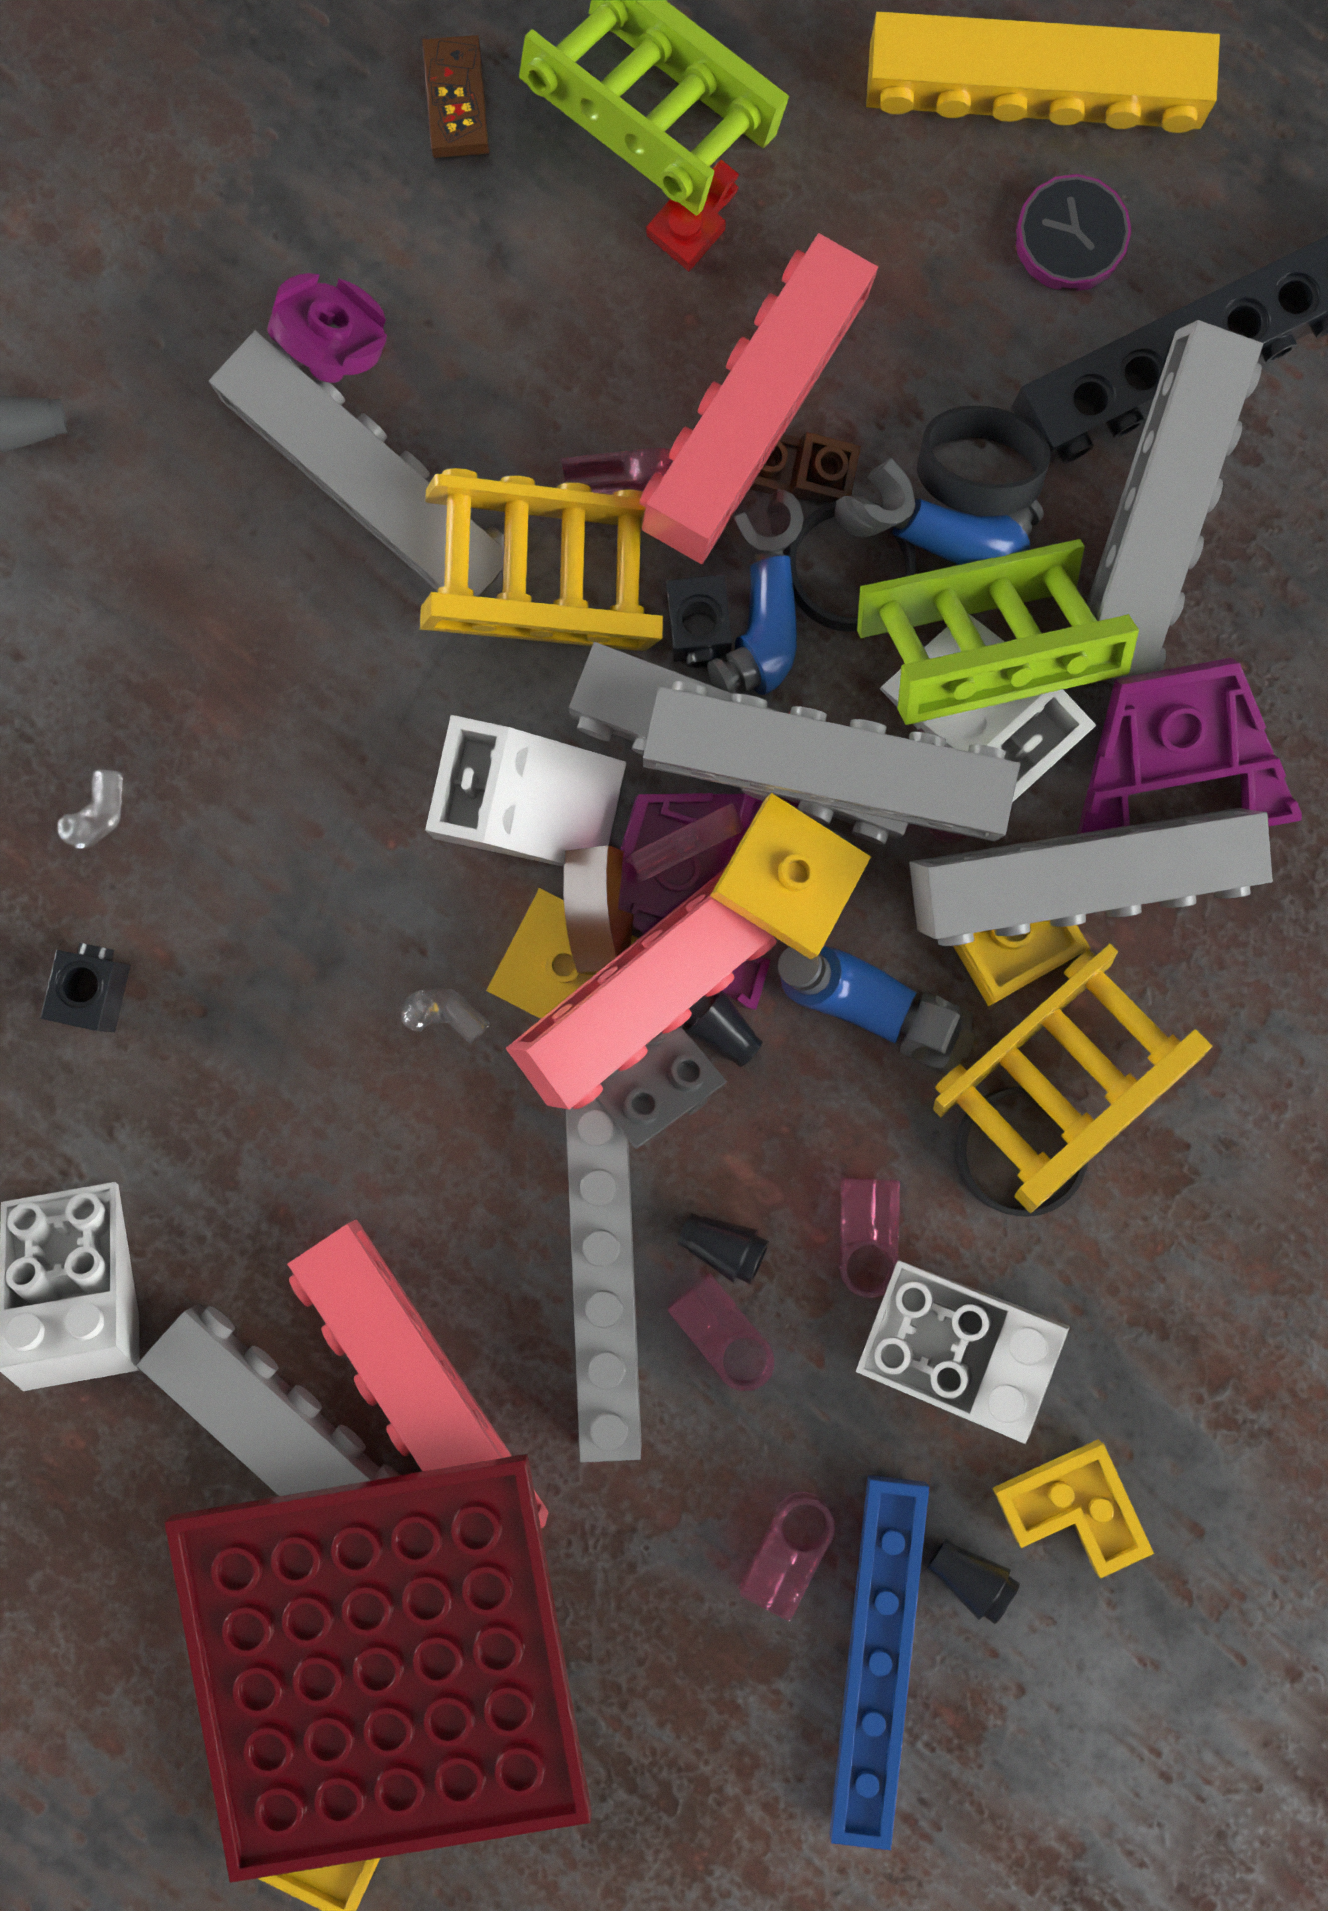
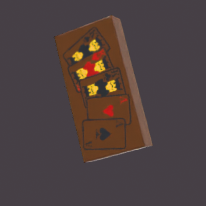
(455, 96)

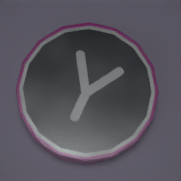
(1072, 232)

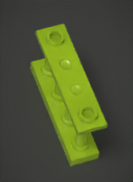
(686, 54)
(1005, 670)

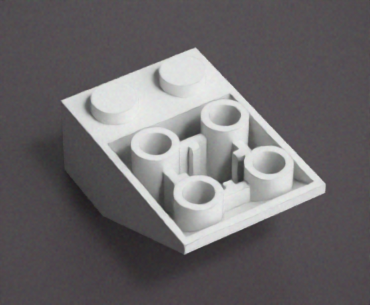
(1029, 729)
(522, 793)
(66, 1288)
(963, 1350)

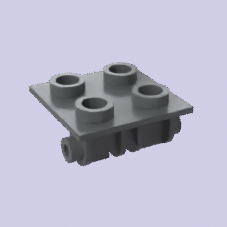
(660, 1087)

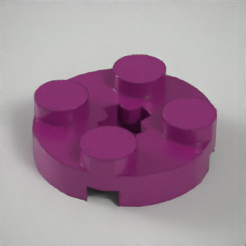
(301, 328)

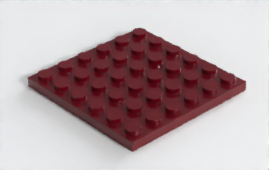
(378, 1668)

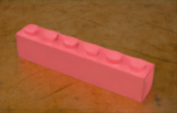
(757, 399)
(636, 998)
(394, 1354)

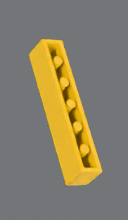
(1042, 71)

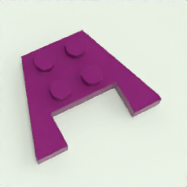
(1181, 731)
(653, 899)

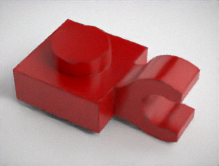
(690, 236)

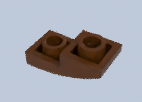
(810, 468)
(591, 902)

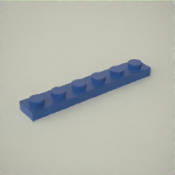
(879, 1662)

